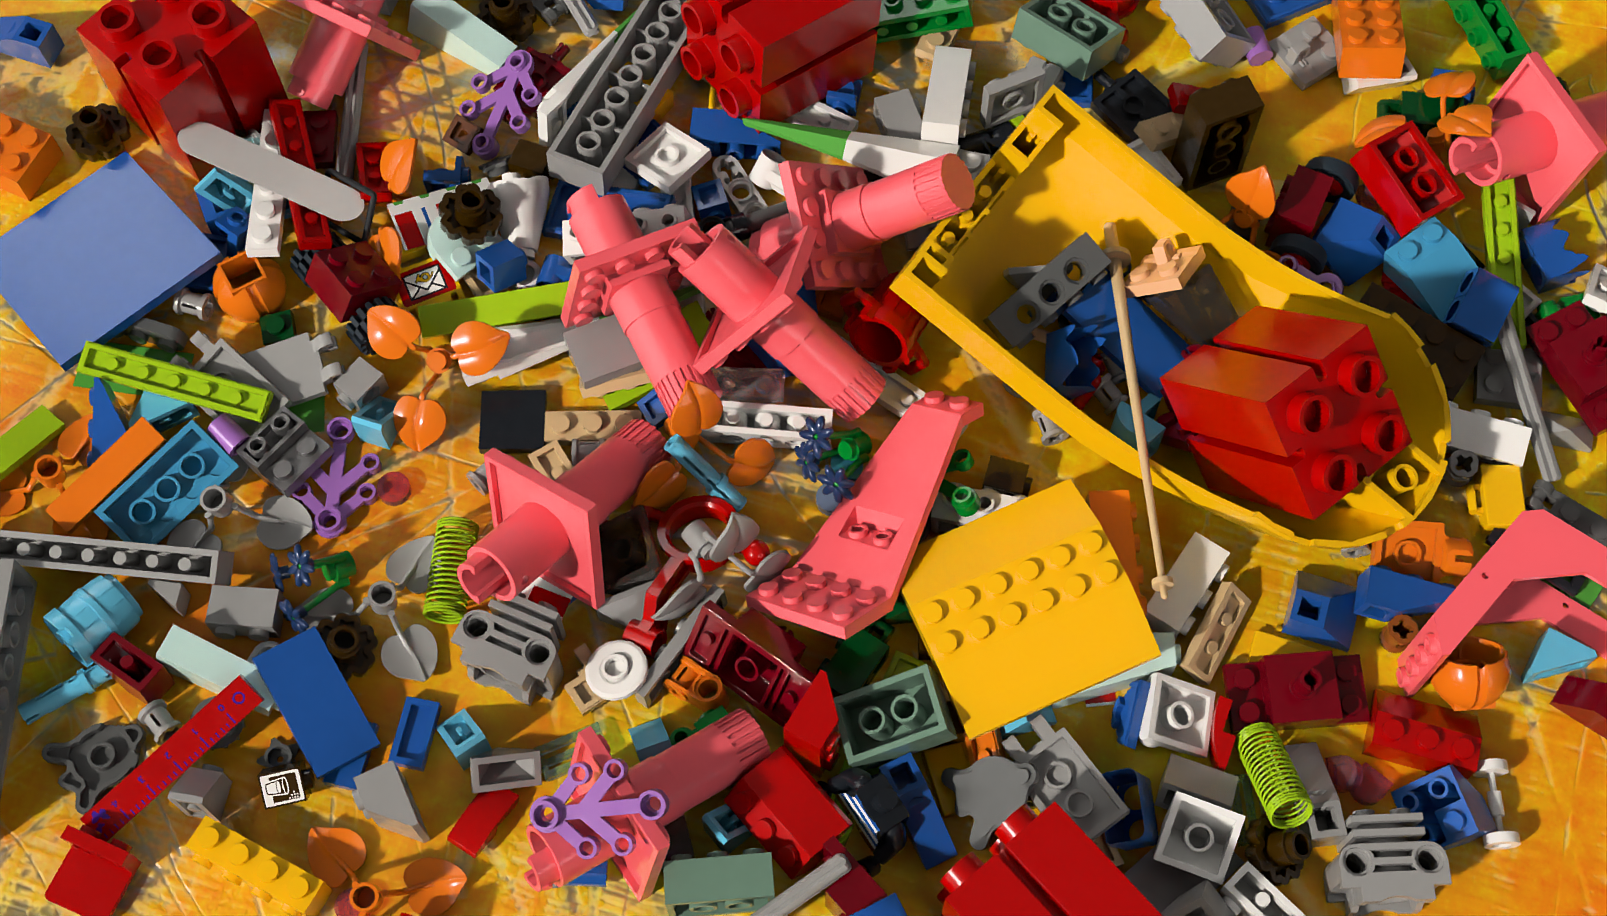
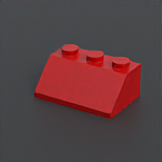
(1406, 178)
(814, 727)
(1422, 734)
(787, 812)

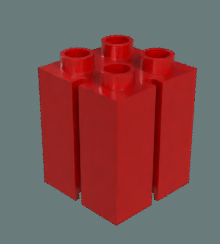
(778, 53)
(183, 66)
(1287, 409)
(1041, 870)

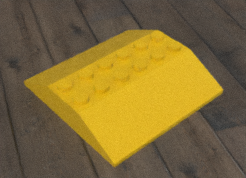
(1025, 609)

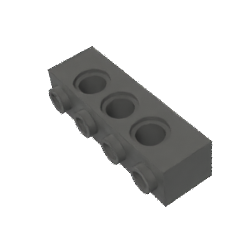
(1082, 253)

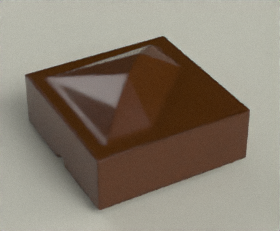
(461, 134)

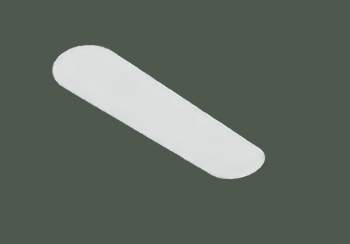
(271, 171)

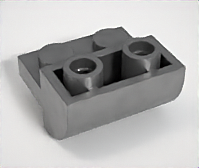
(284, 451)

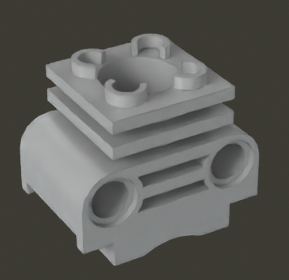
(513, 647)
(1385, 864)

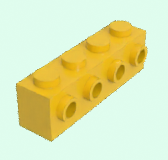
(259, 868)

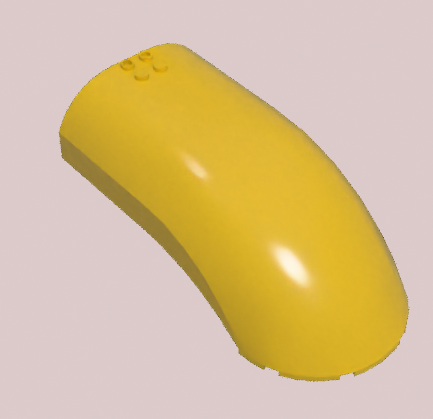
(1071, 177)

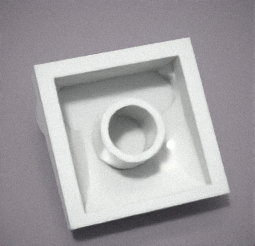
(1177, 716)

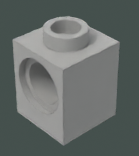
(360, 385)

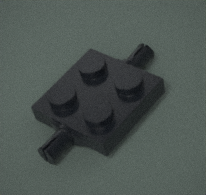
(1128, 102)

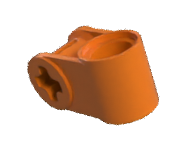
(693, 683)

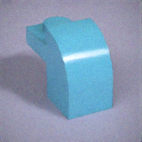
(1124, 426)

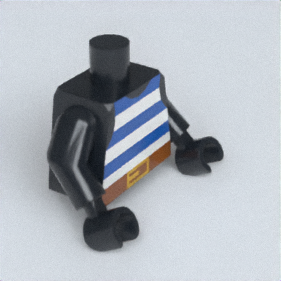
(874, 812)

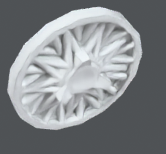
(616, 670)

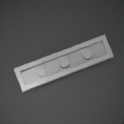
(668, 655)

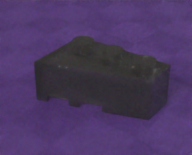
(1198, 309)

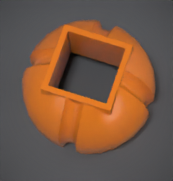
(254, 298)
(1473, 674)

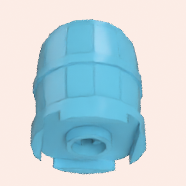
(92, 616)

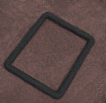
(371, 208)

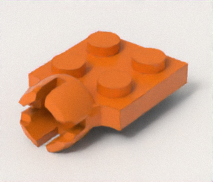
(1423, 551)

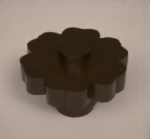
(509, 17)
(98, 132)
(470, 214)
(349, 644)
(1276, 851)

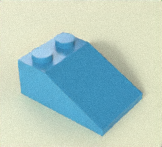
(1429, 266)

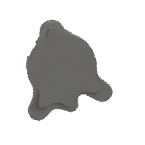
(96, 760)
(990, 793)

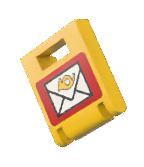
(425, 282)

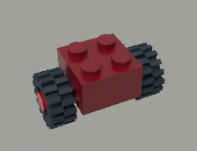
(349, 283)

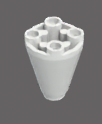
(523, 209)

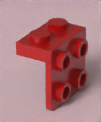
(92, 873)

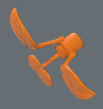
(1466, 120)
(397, 169)
(1254, 200)
(473, 342)
(694, 411)
(49, 470)
(340, 851)

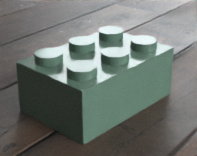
(1069, 35)
(894, 718)
(718, 883)

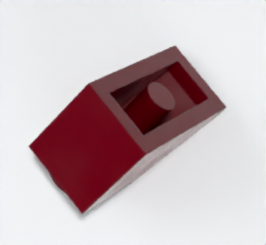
(133, 669)
(1583, 701)

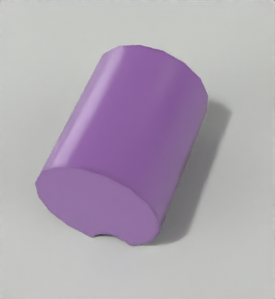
(1262, 51)
(227, 433)

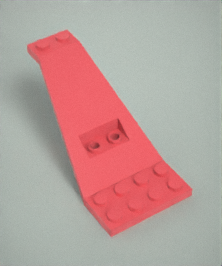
(868, 542)

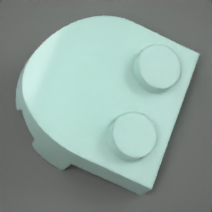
(453, 254)

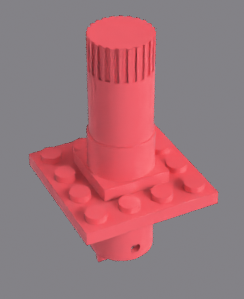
(335, 45)
(1536, 139)
(860, 215)
(635, 282)
(763, 305)
(554, 525)
(685, 772)

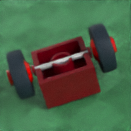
(1300, 206)

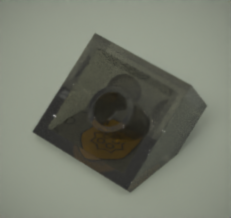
(628, 551)

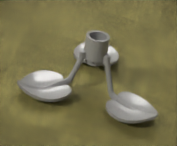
(280, 528)
(704, 544)
(411, 652)

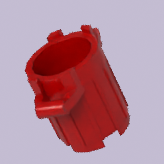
(885, 328)

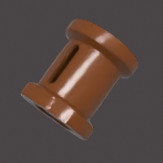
(1406, 628)

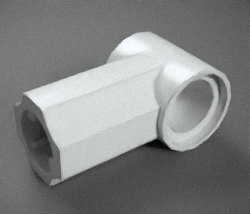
(766, 171)

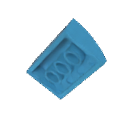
(167, 487)

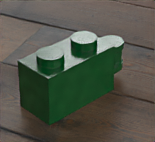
(1419, 108)
(858, 658)

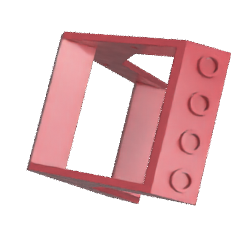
(1509, 590)

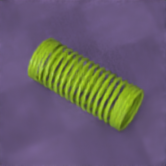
(453, 608)
(1284, 794)

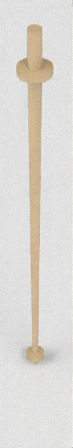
(1120, 259)

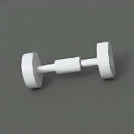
(1500, 839)

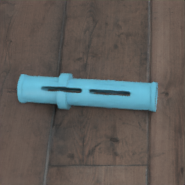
(715, 482)
(83, 682)

